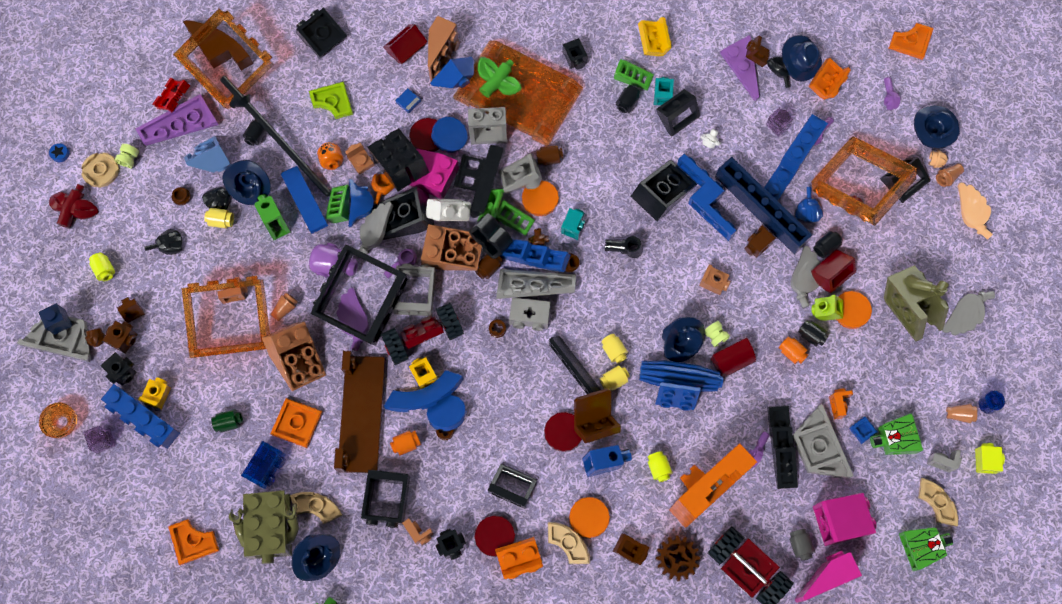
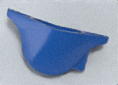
(361, 202)

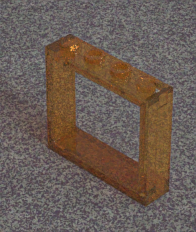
(200, 35)
(877, 157)
(213, 286)

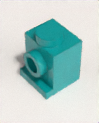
(663, 90)
(573, 223)

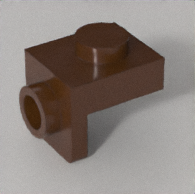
(631, 549)

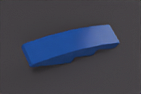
(304, 199)
(536, 256)

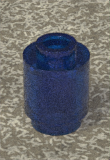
(991, 402)

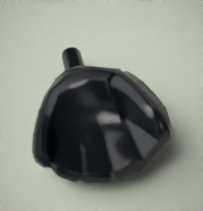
(778, 67)
(217, 198)
(167, 242)

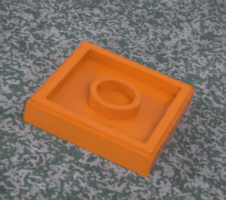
(296, 423)

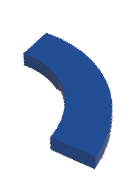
(425, 397)

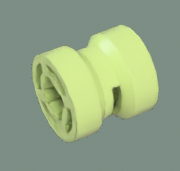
(127, 156)
(716, 333)

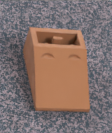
(441, 43)
(450, 249)
(294, 355)

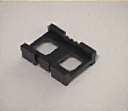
(463, 171)

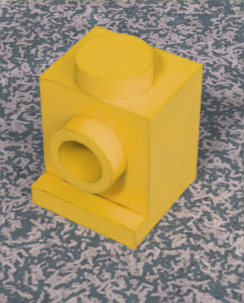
(419, 365)
(157, 399)

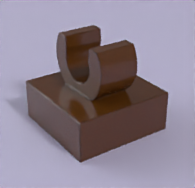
(130, 309)

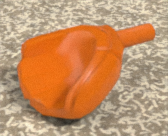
(381, 186)

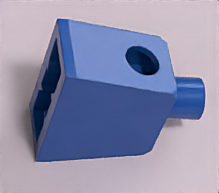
(602, 462)

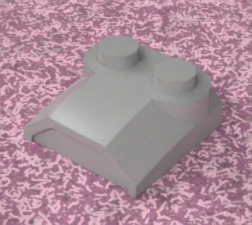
(521, 174)

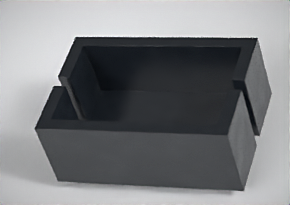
(394, 155)

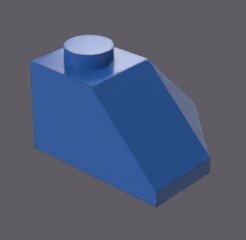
(455, 73)

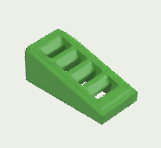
(623, 77)
(343, 213)
(510, 223)

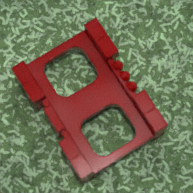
(172, 96)

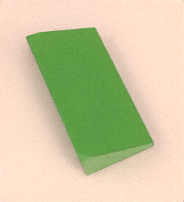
(493, 203)

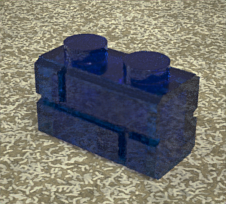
(264, 465)

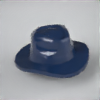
(801, 58)
(936, 127)
(246, 181)
(683, 338)
(315, 557)

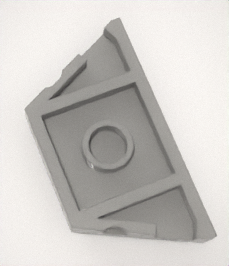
(65, 343)
(820, 446)

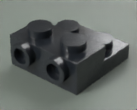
(320, 32)

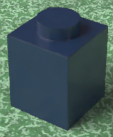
(55, 318)

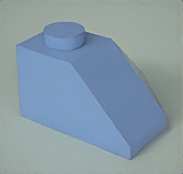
(208, 156)

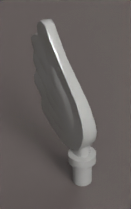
(374, 227)
(802, 279)
(967, 313)

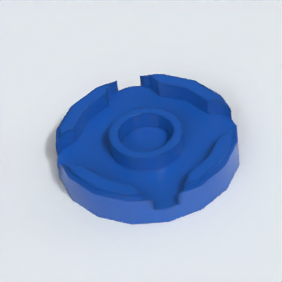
(449, 134)
(447, 413)

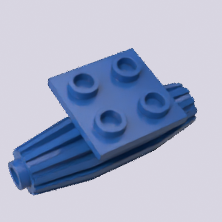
(679, 382)

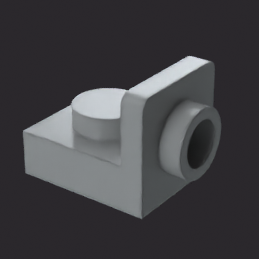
(942, 461)

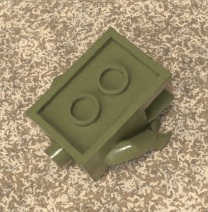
(916, 301)
(266, 525)

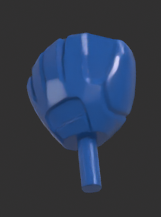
(809, 209)

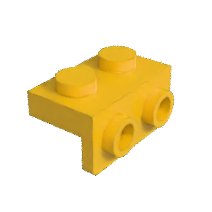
(654, 37)

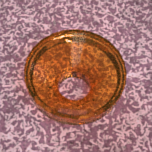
(51, 414)

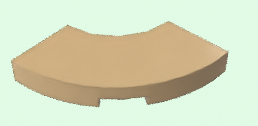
(939, 501)
(316, 504)
(570, 542)

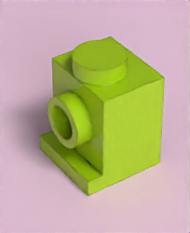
(832, 311)

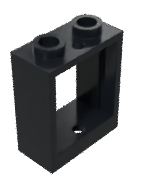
(387, 477)

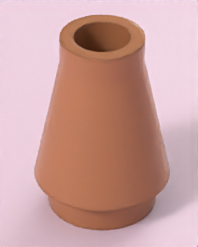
(948, 175)
(284, 305)
(963, 413)

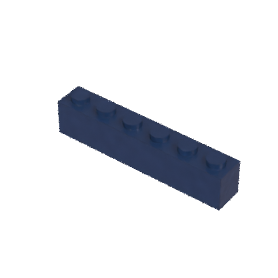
(763, 205)

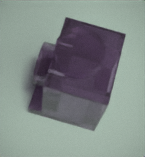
(781, 119)
(99, 439)

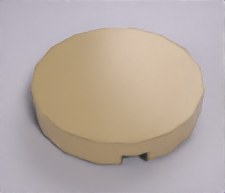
(99, 175)

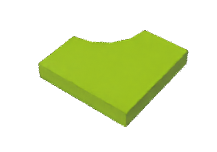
(332, 98)

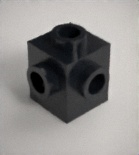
(119, 369)
(450, 536)

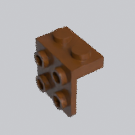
(594, 416)

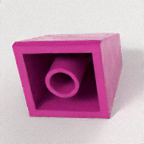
(844, 519)

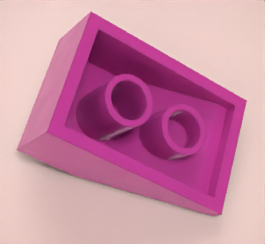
(441, 175)
(836, 571)

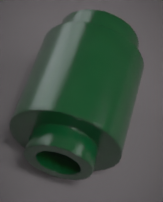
(227, 421)

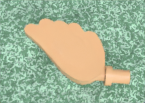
(974, 209)

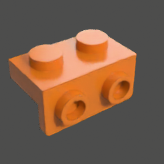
(829, 79)

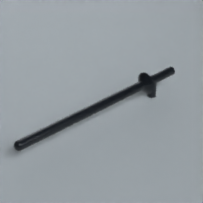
(240, 100)

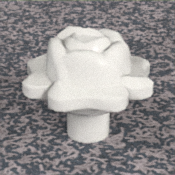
(710, 140)

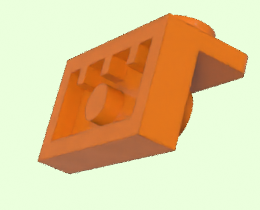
(519, 558)

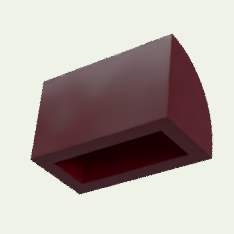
(405, 43)
(834, 271)
(734, 358)

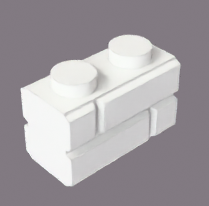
(448, 210)

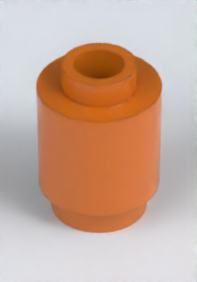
(793, 350)
(405, 442)

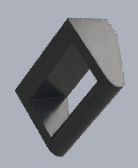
(674, 108)
(890, 179)
(507, 495)

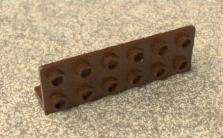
(360, 414)

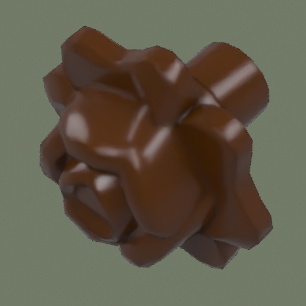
(539, 238)

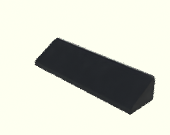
(486, 181)
(573, 365)

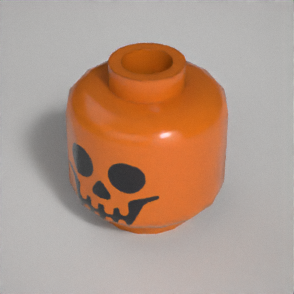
(330, 156)

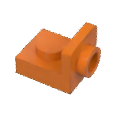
(838, 406)

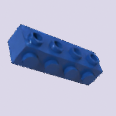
(137, 414)

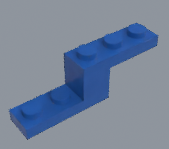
(795, 156)
(706, 196)

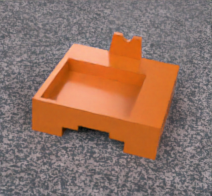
(708, 487)

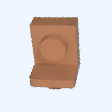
(359, 158)
(232, 295)
(414, 529)

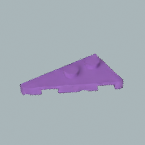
(742, 67)

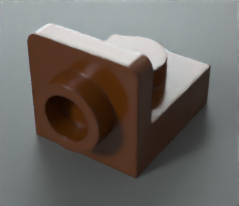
(757, 52)

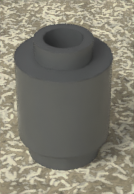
(802, 544)

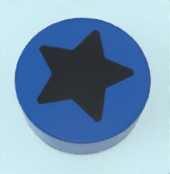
(59, 152)

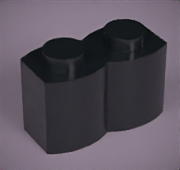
(491, 236)

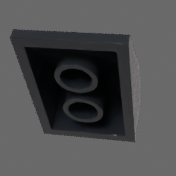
(663, 190)
(407, 214)

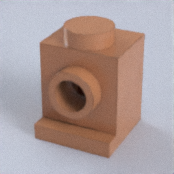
(715, 286)

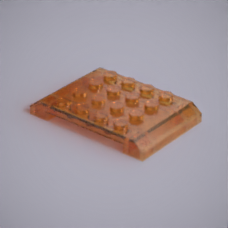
(540, 103)

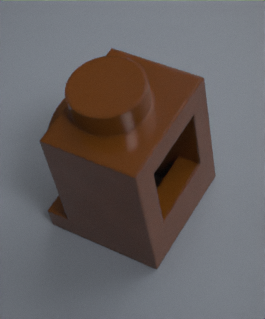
(759, 242)

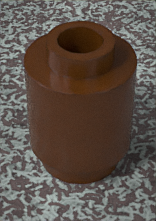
(549, 155)
(488, 266)

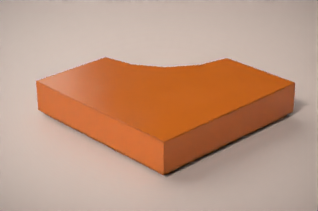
(913, 41)
(191, 543)

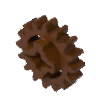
(687, 562)

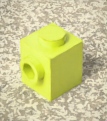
(989, 459)

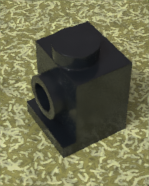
(572, 49)

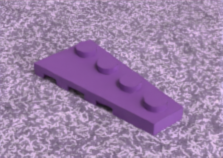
(185, 119)

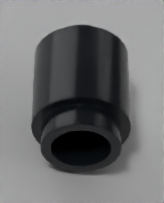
(628, 99)
(254, 133)
(828, 244)
(813, 333)

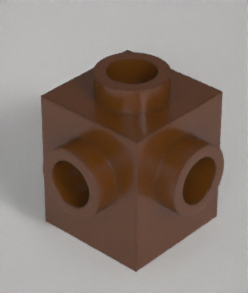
(120, 336)

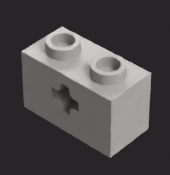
(520, 309)

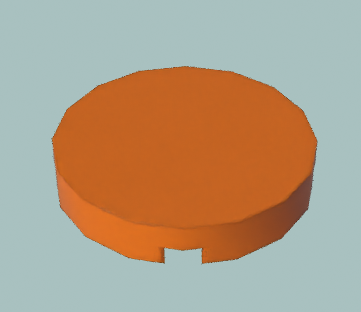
(540, 200)
(856, 310)
(589, 517)

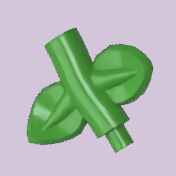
(497, 77)

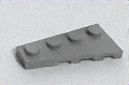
(530, 283)

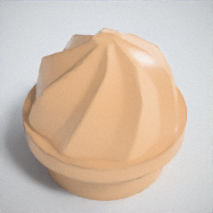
(938, 159)

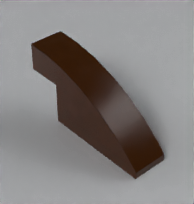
(220, 47)

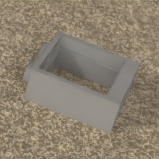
(481, 122)
(417, 309)

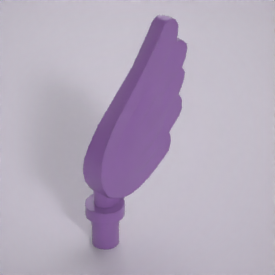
(353, 315)

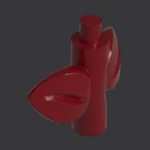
(72, 206)

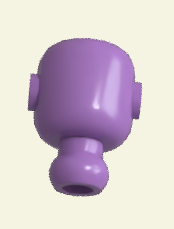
(325, 256)

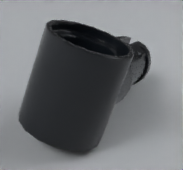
(624, 245)

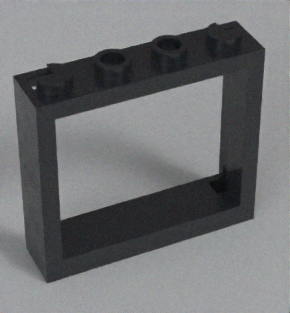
(387, 308)

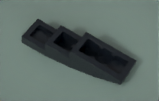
(782, 447)

